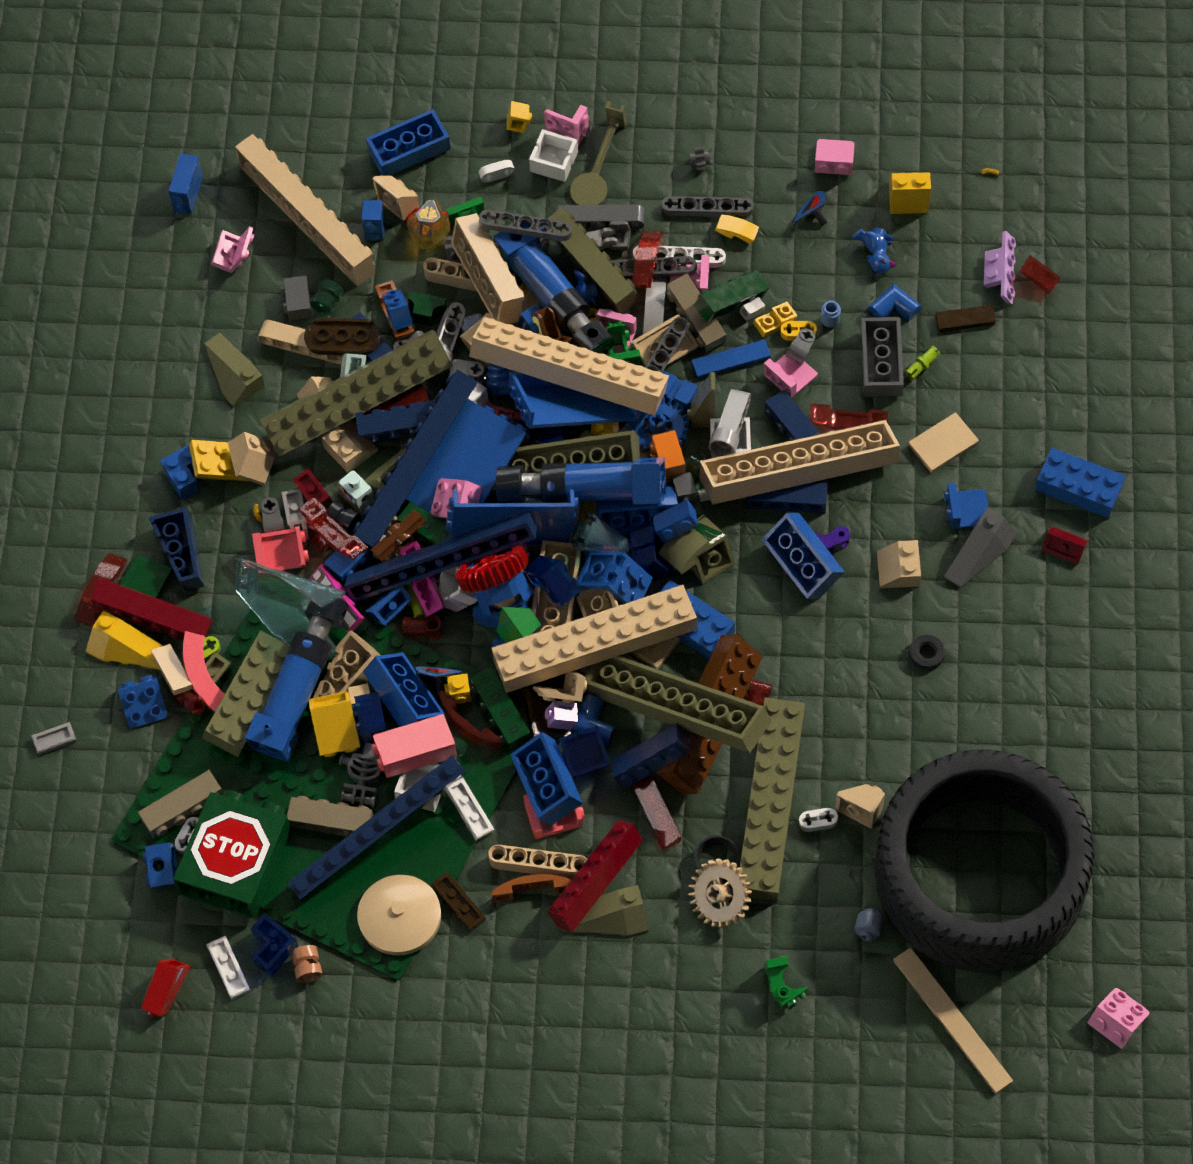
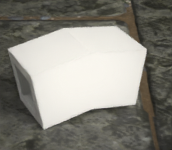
(752, 309)

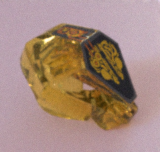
(428, 225)

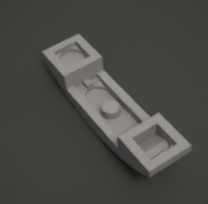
(654, 304)

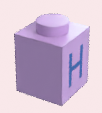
(561, 715)

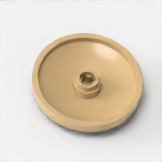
(399, 915)

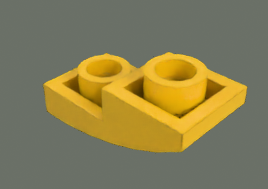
(734, 226)
(772, 321)

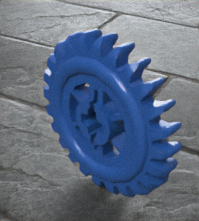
(664, 411)

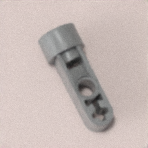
(449, 338)
(726, 435)

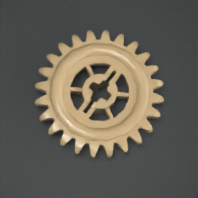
(708, 895)

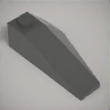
(983, 545)

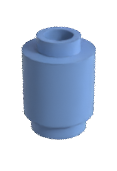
(830, 314)

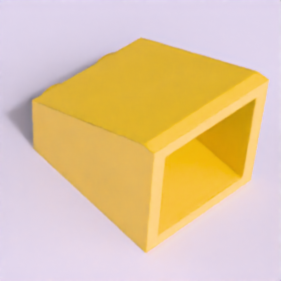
(909, 193)
(334, 723)

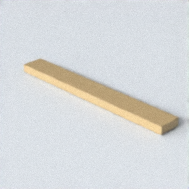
(953, 1021)

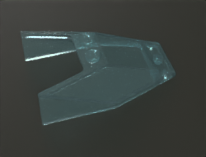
(281, 598)

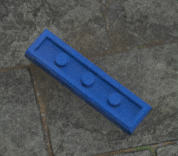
(731, 359)

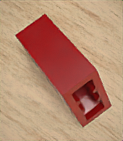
(164, 986)

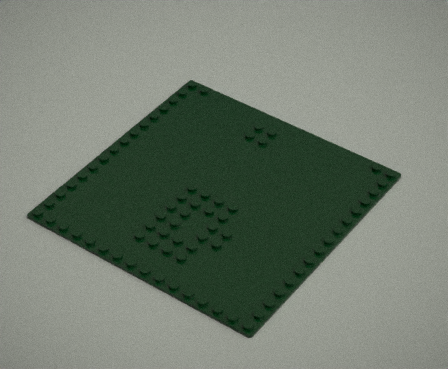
(419, 847)

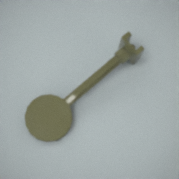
(590, 187)

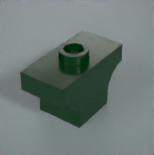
(426, 307)

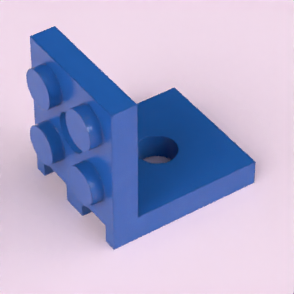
(614, 575)

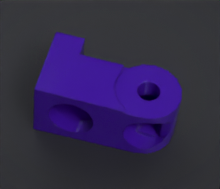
(835, 540)

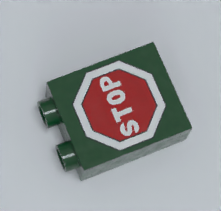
(233, 853)

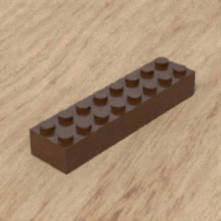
(727, 671)

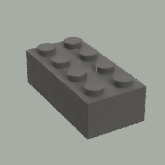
(881, 357)

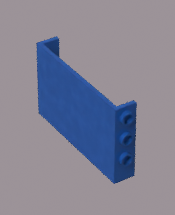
(554, 405)
(470, 452)
(552, 520)

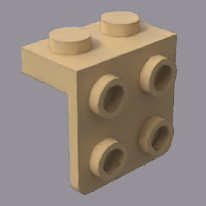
(572, 689)

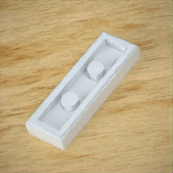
(469, 809)
(228, 967)

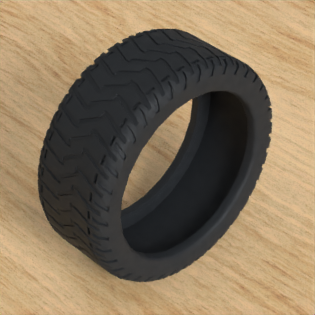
(1005, 781)

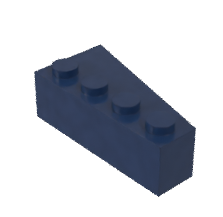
(392, 423)
(179, 542)

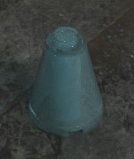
(598, 536)

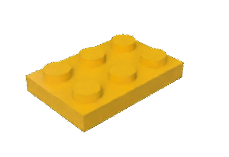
(212, 460)

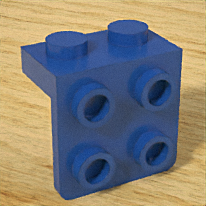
(964, 506)
(142, 701)

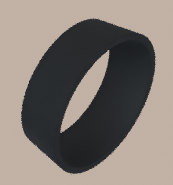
(717, 840)

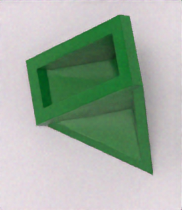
(516, 623)

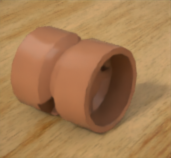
(306, 964)

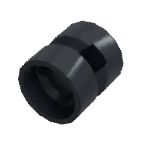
(344, 518)

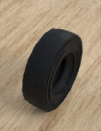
(918, 660)

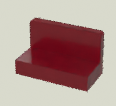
(312, 488)
(1064, 545)

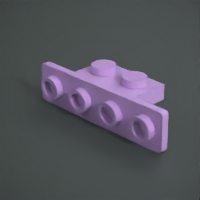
(1000, 267)

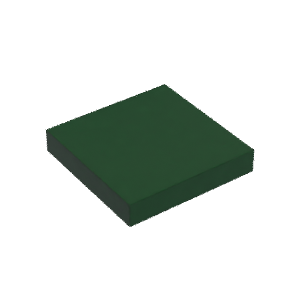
(147, 576)

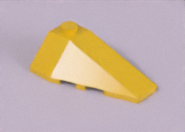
(120, 642)

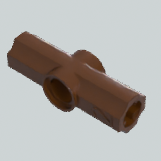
(398, 536)

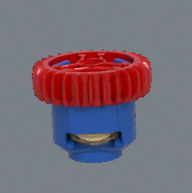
(497, 580)

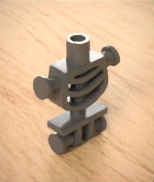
(369, 767)

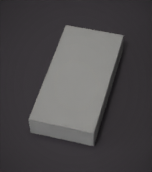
(53, 738)

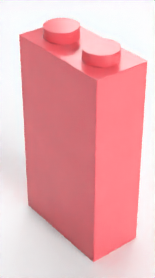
(414, 746)

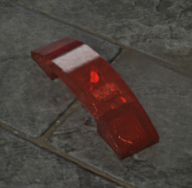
(646, 258)
(841, 419)
(330, 531)
(108, 570)
(485, 738)

